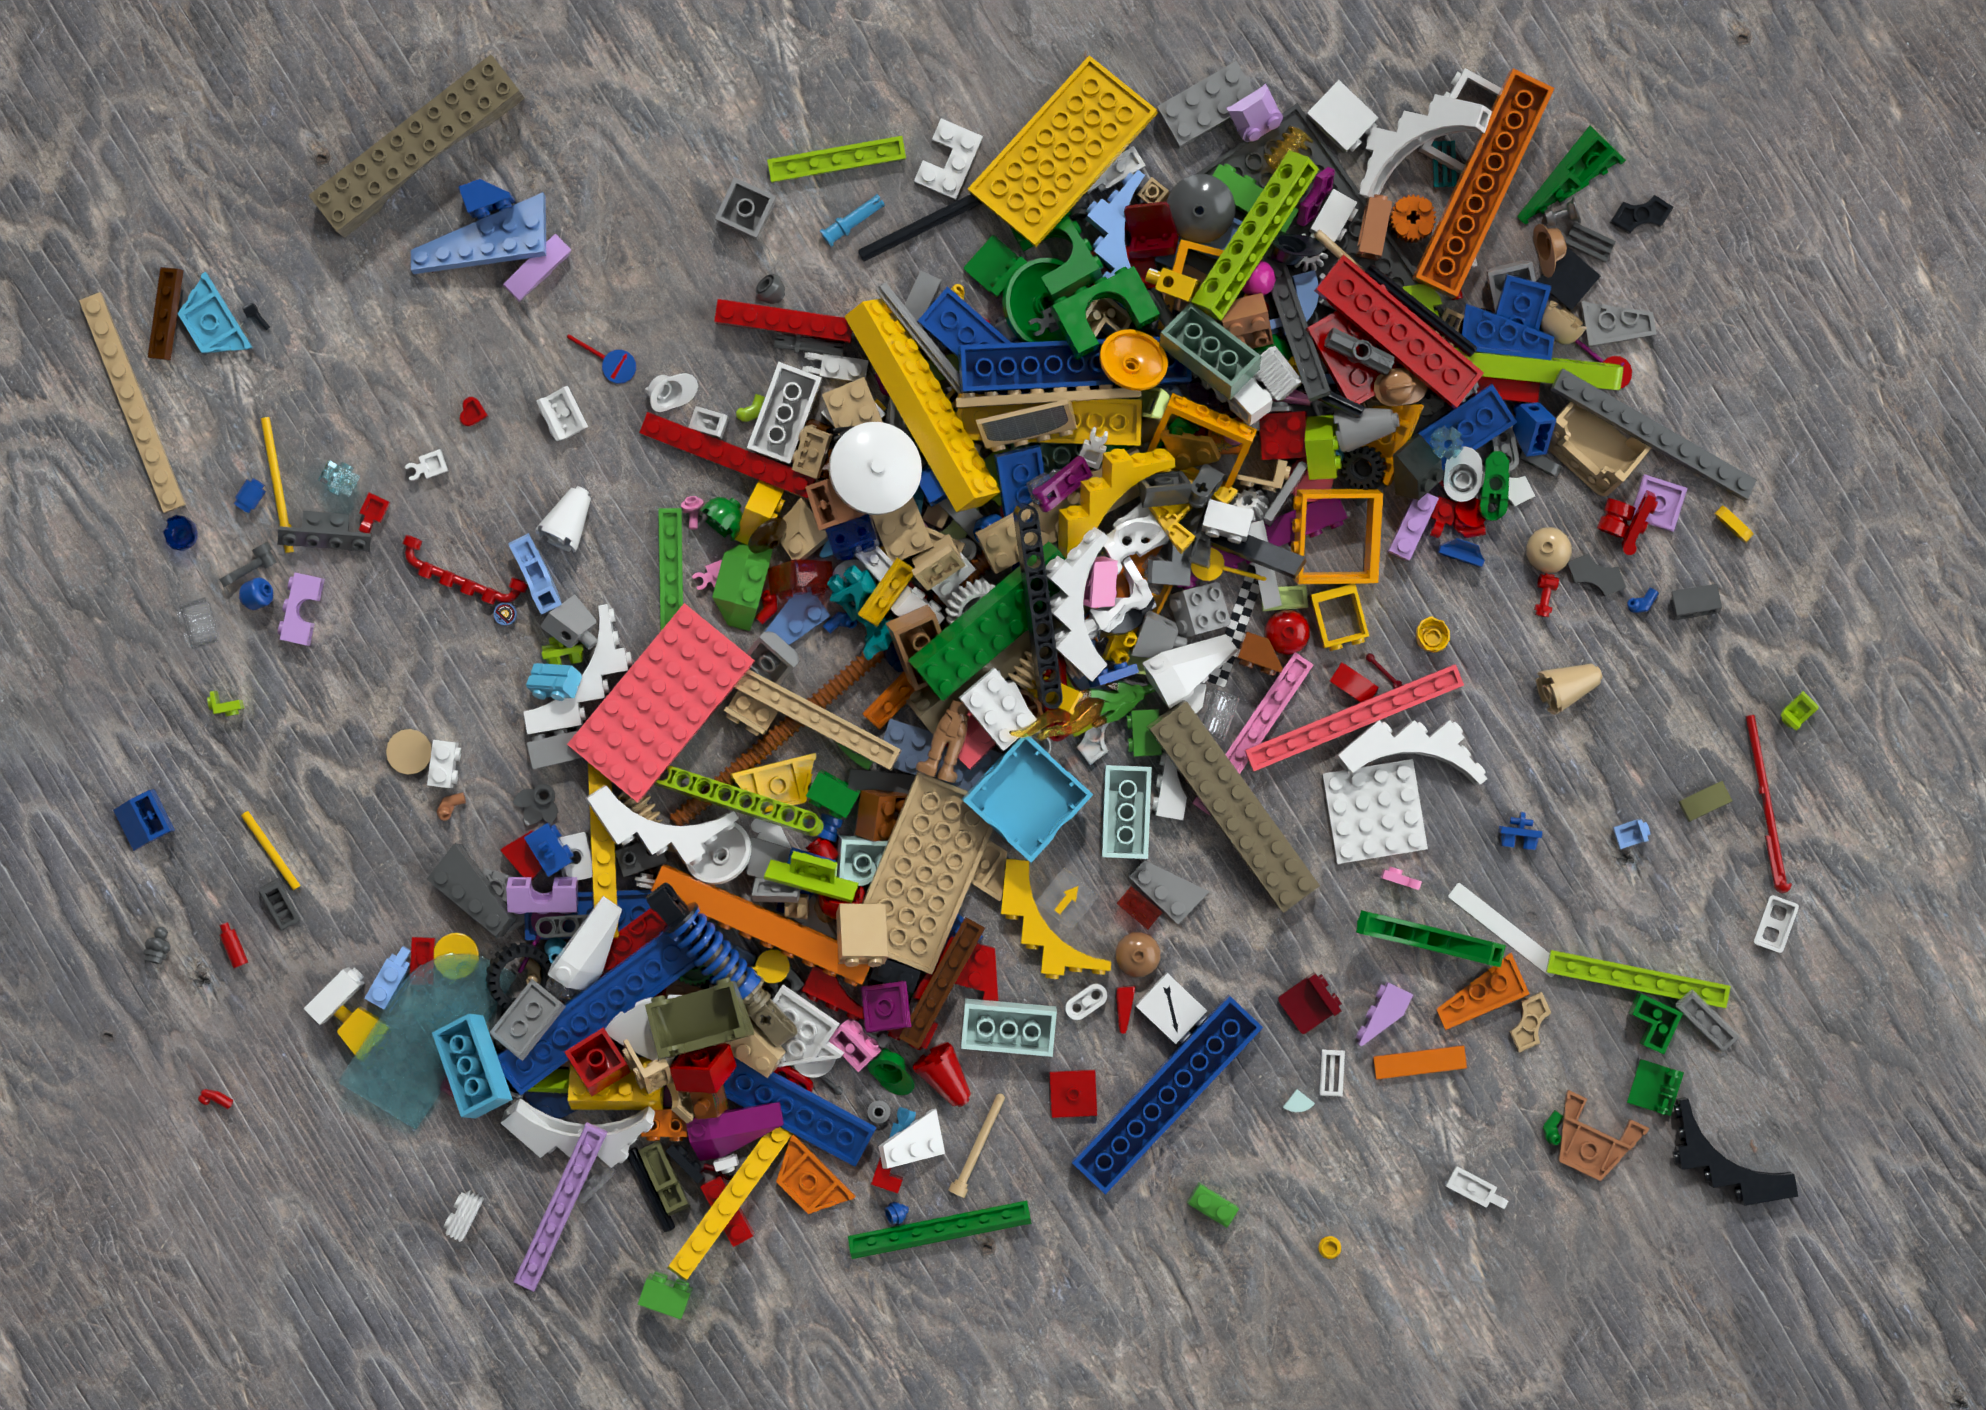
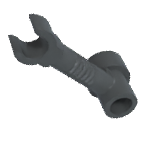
(263, 557)

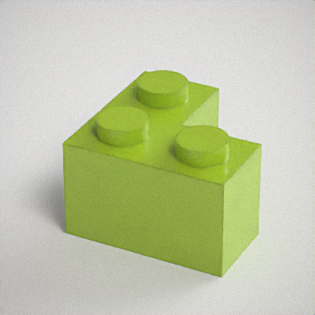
(1321, 447)

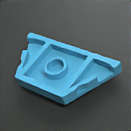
(211, 320)

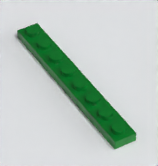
(939, 1229)

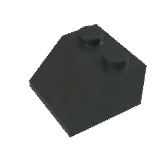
(1416, 468)

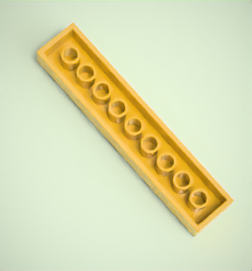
(922, 405)

